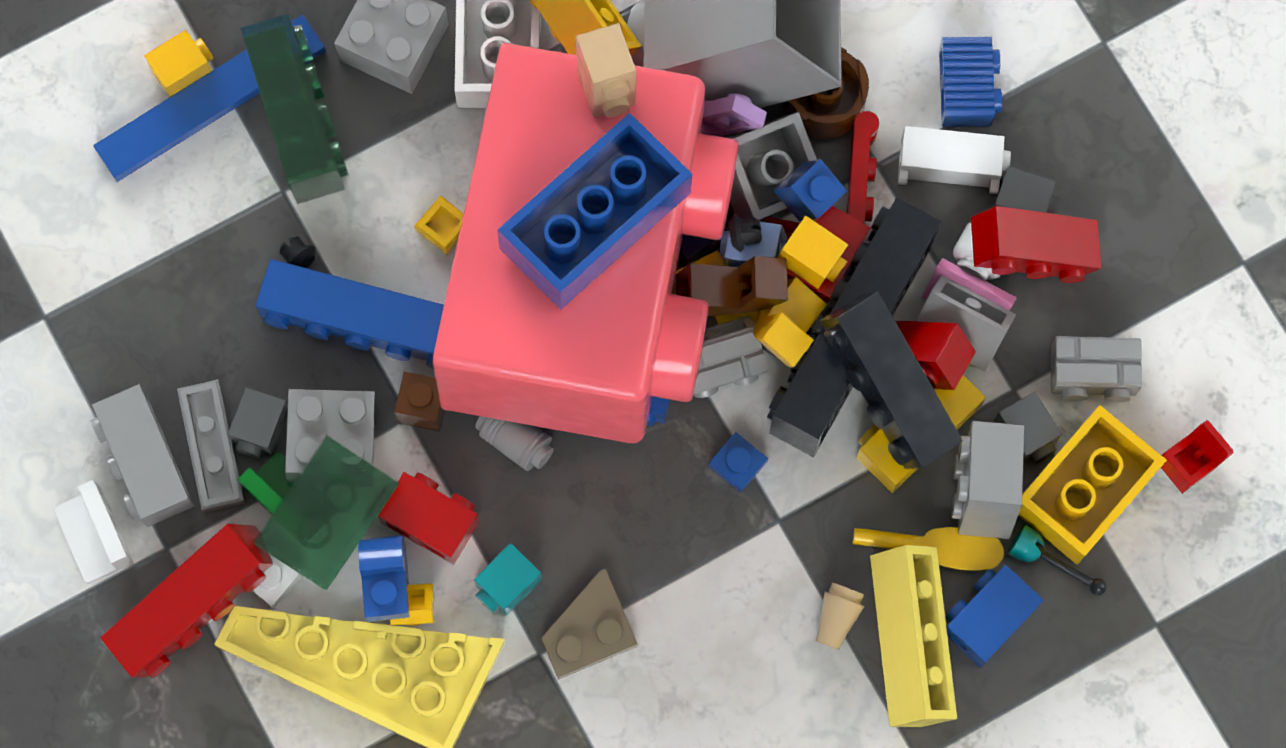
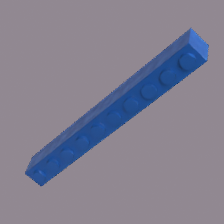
(362, 316)

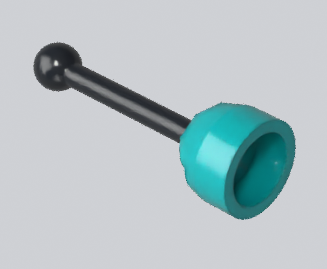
(1029, 546)

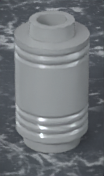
(519, 442)

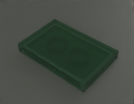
(326, 512)

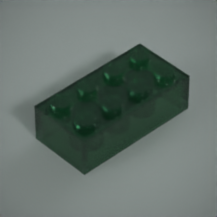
(291, 104)

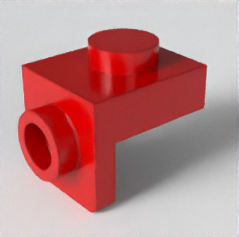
(1195, 456)

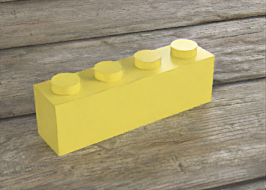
(913, 636)

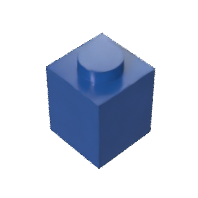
(810, 190)

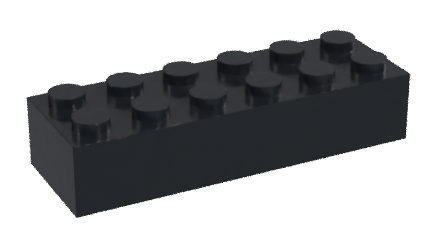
(818, 381)

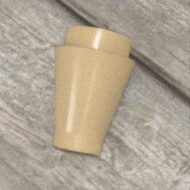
(838, 614)

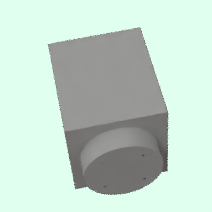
(743, 46)

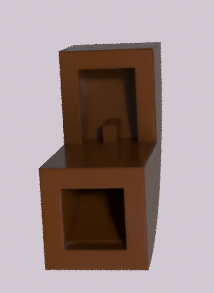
(736, 290)

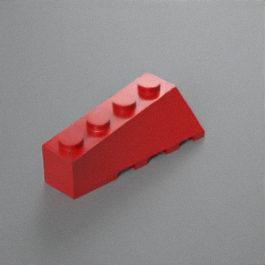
(188, 600)

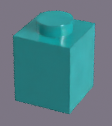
(506, 581)

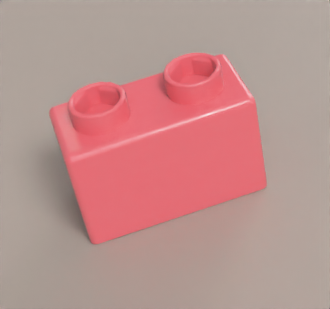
(625, 336)

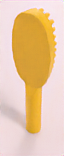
(953, 550)

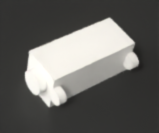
(952, 157)

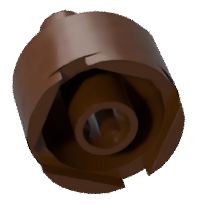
(834, 114)

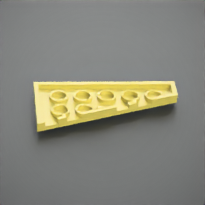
(388, 674)

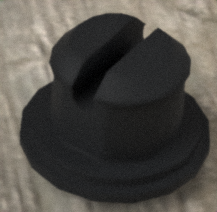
(744, 232)
(298, 252)

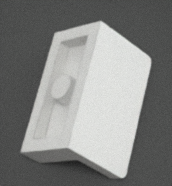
(93, 533)

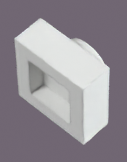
(277, 583)

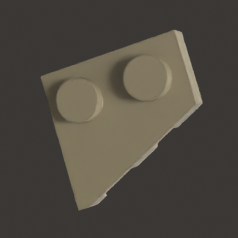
(589, 629)

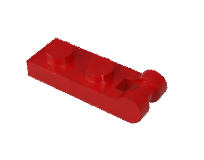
(862, 167)

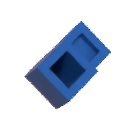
(384, 578)

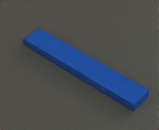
(187, 112)

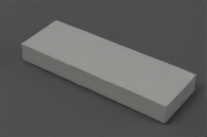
(210, 446)

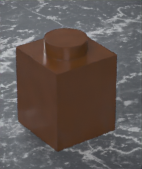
(419, 402)

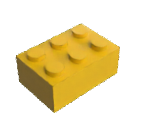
(1089, 484)

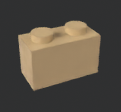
(606, 71)

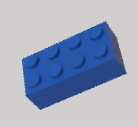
(594, 211)

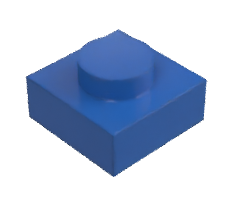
(738, 462)

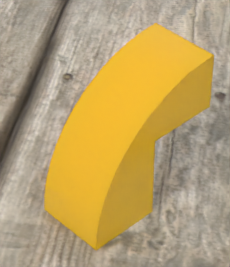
(785, 326)

